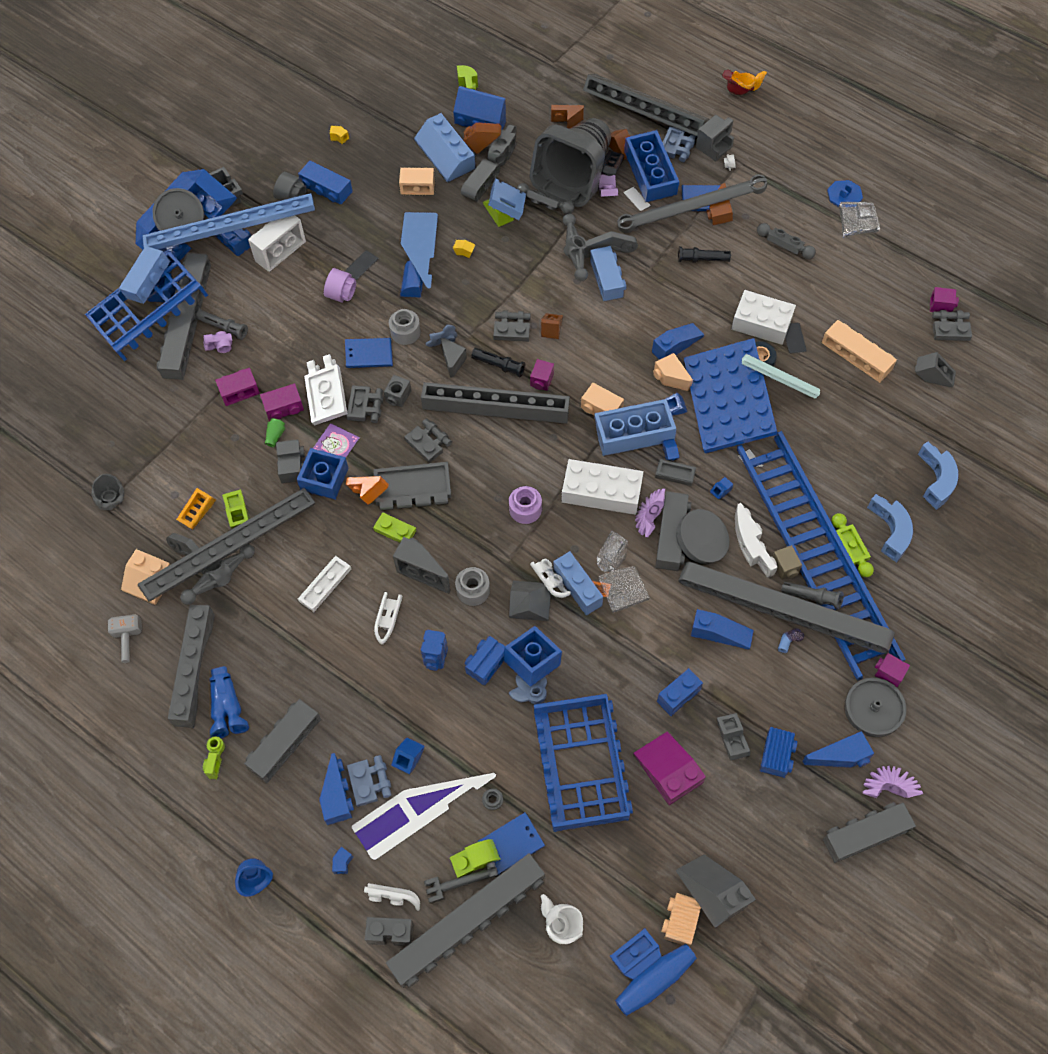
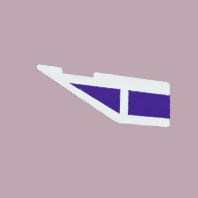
(410, 812)

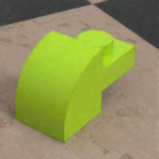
(467, 77)
(235, 508)
(474, 857)

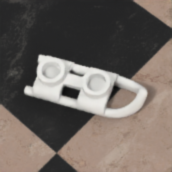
(553, 580)
(387, 622)
(396, 895)

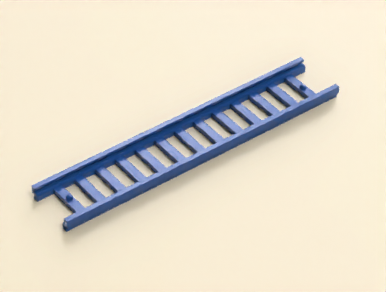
(835, 544)

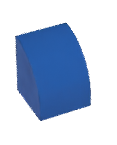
(407, 755)

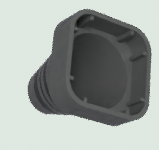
(570, 160)

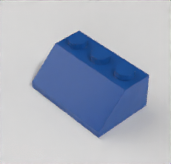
(478, 107)

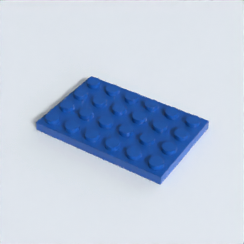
(729, 397)

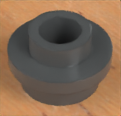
(492, 793)

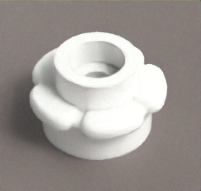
(730, 162)

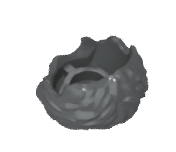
(107, 492)

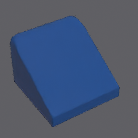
(676, 404)

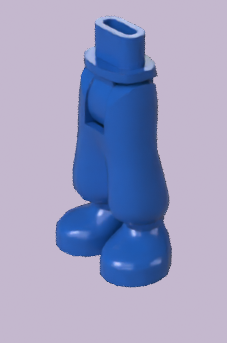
(224, 704)

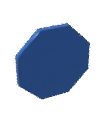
(844, 192)

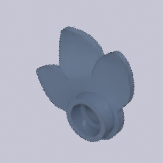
(448, 333)
(526, 693)

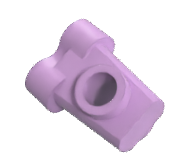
(220, 341)

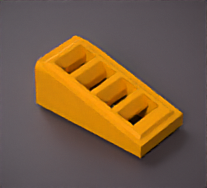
(196, 496)

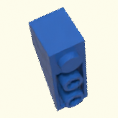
(333, 796)

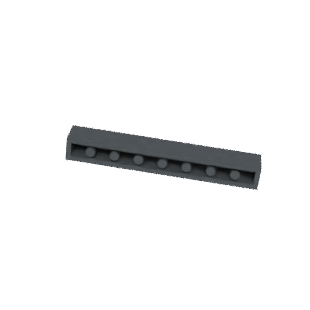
(644, 104)
(182, 327)
(495, 402)
(466, 920)

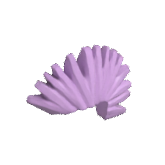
(649, 512)
(892, 782)

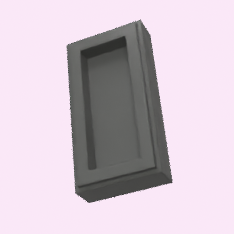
(675, 472)

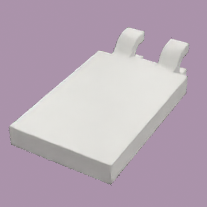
(325, 391)

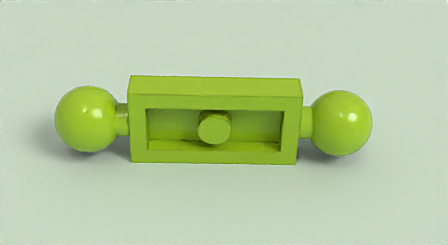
(853, 545)

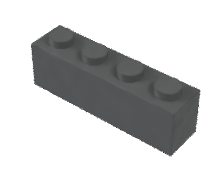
(669, 550)
(282, 740)
(868, 832)

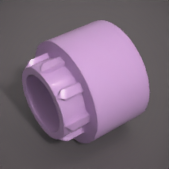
(339, 285)
(525, 513)

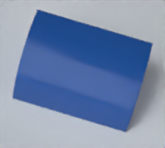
(411, 282)

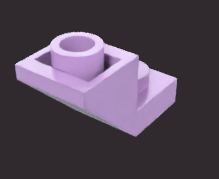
(607, 186)

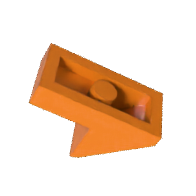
(367, 487)

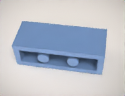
(607, 273)
(144, 274)
(578, 582)

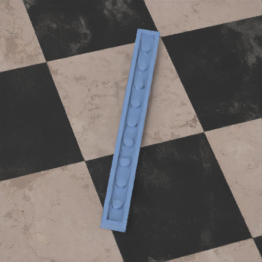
(229, 222)

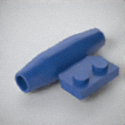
(649, 972)

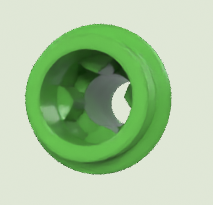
(274, 431)

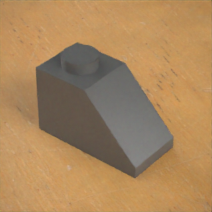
(935, 370)

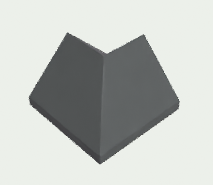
(529, 601)

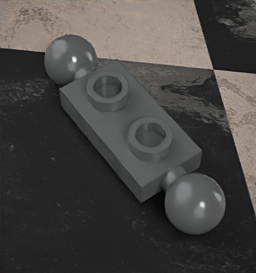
(552, 203)
(786, 241)

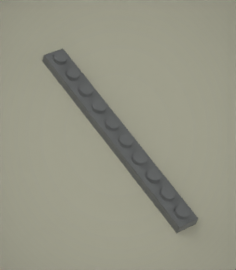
(225, 545)

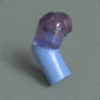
(793, 634)

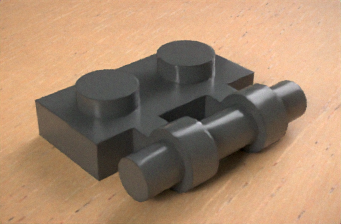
(512, 330)
(951, 330)
(359, 401)
(425, 445)

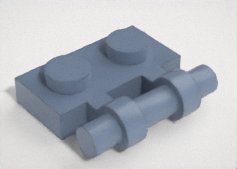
(674, 139)
(362, 781)

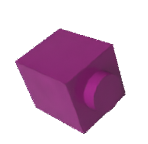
(943, 299)
(542, 375)
(891, 669)

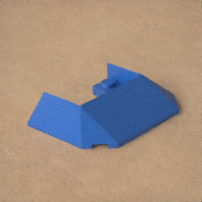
(207, 189)

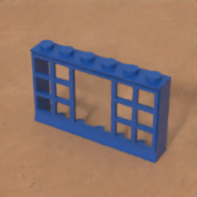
(115, 302)
(550, 769)

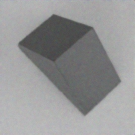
(454, 356)

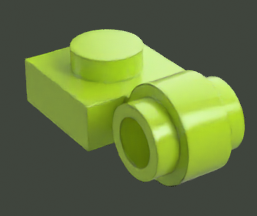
(212, 763)

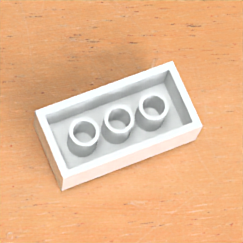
(602, 486)

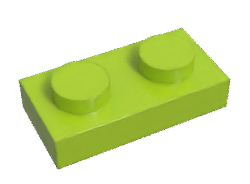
(393, 528)

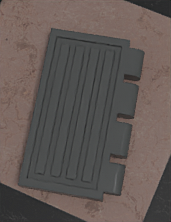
(414, 484)

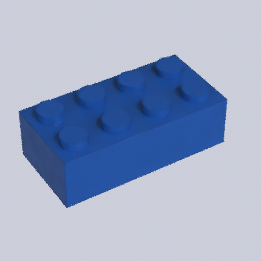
(651, 166)

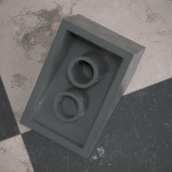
(416, 563)
(715, 889)

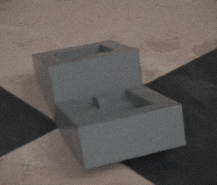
(733, 737)

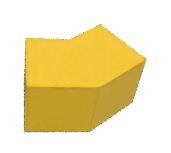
(338, 134)
(463, 247)

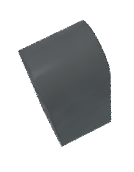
(480, 180)

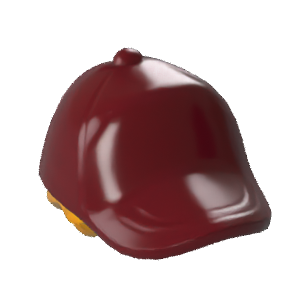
(742, 83)

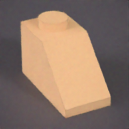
(672, 373)

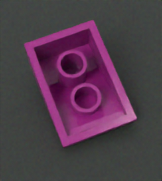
(670, 767)

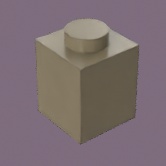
(787, 562)

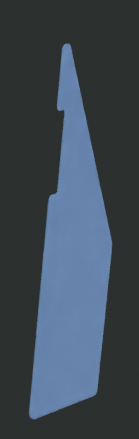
(419, 241)

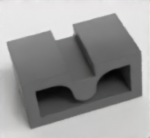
(289, 460)
(393, 929)

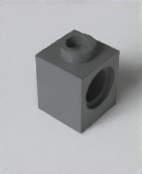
(399, 385)

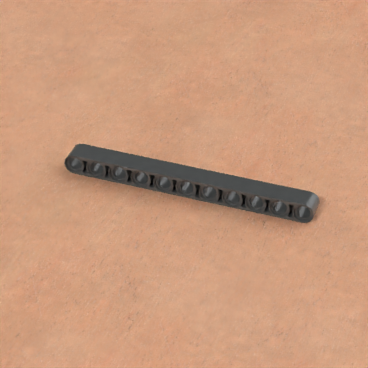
(787, 607)

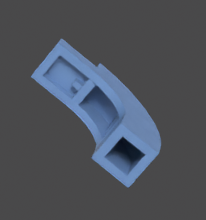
(945, 471)
(899, 524)

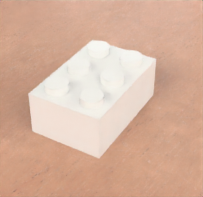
(276, 241)
(763, 317)

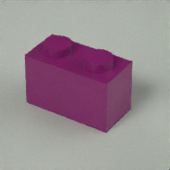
(237, 386)
(282, 402)

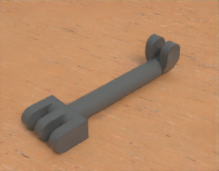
(439, 888)

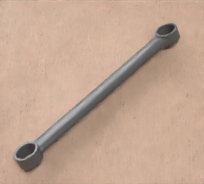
(692, 203)

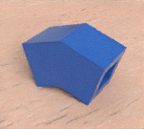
(670, 450)
(722, 488)
(341, 861)

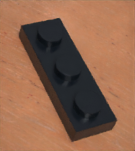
(612, 163)

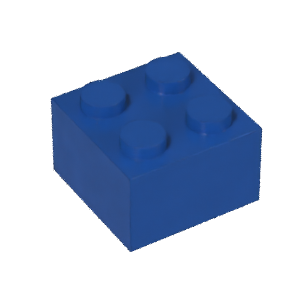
(322, 473)
(532, 656)

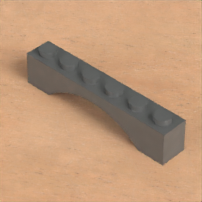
(185, 692)

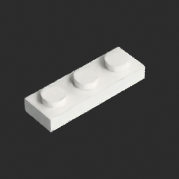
(324, 584)

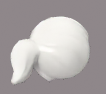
(563, 921)

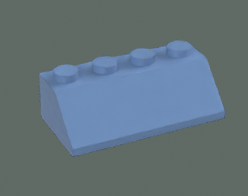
(445, 148)
(634, 427)

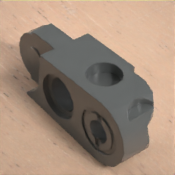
(503, 146)

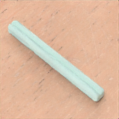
(780, 376)

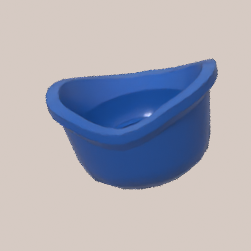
(252, 877)

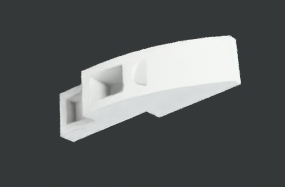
(748, 536)

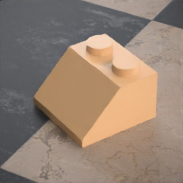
(138, 569)

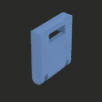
(509, 195)

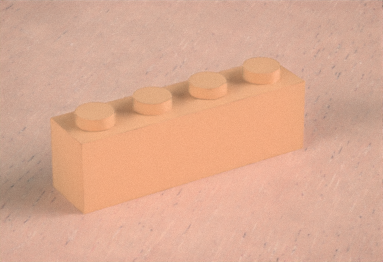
(859, 351)

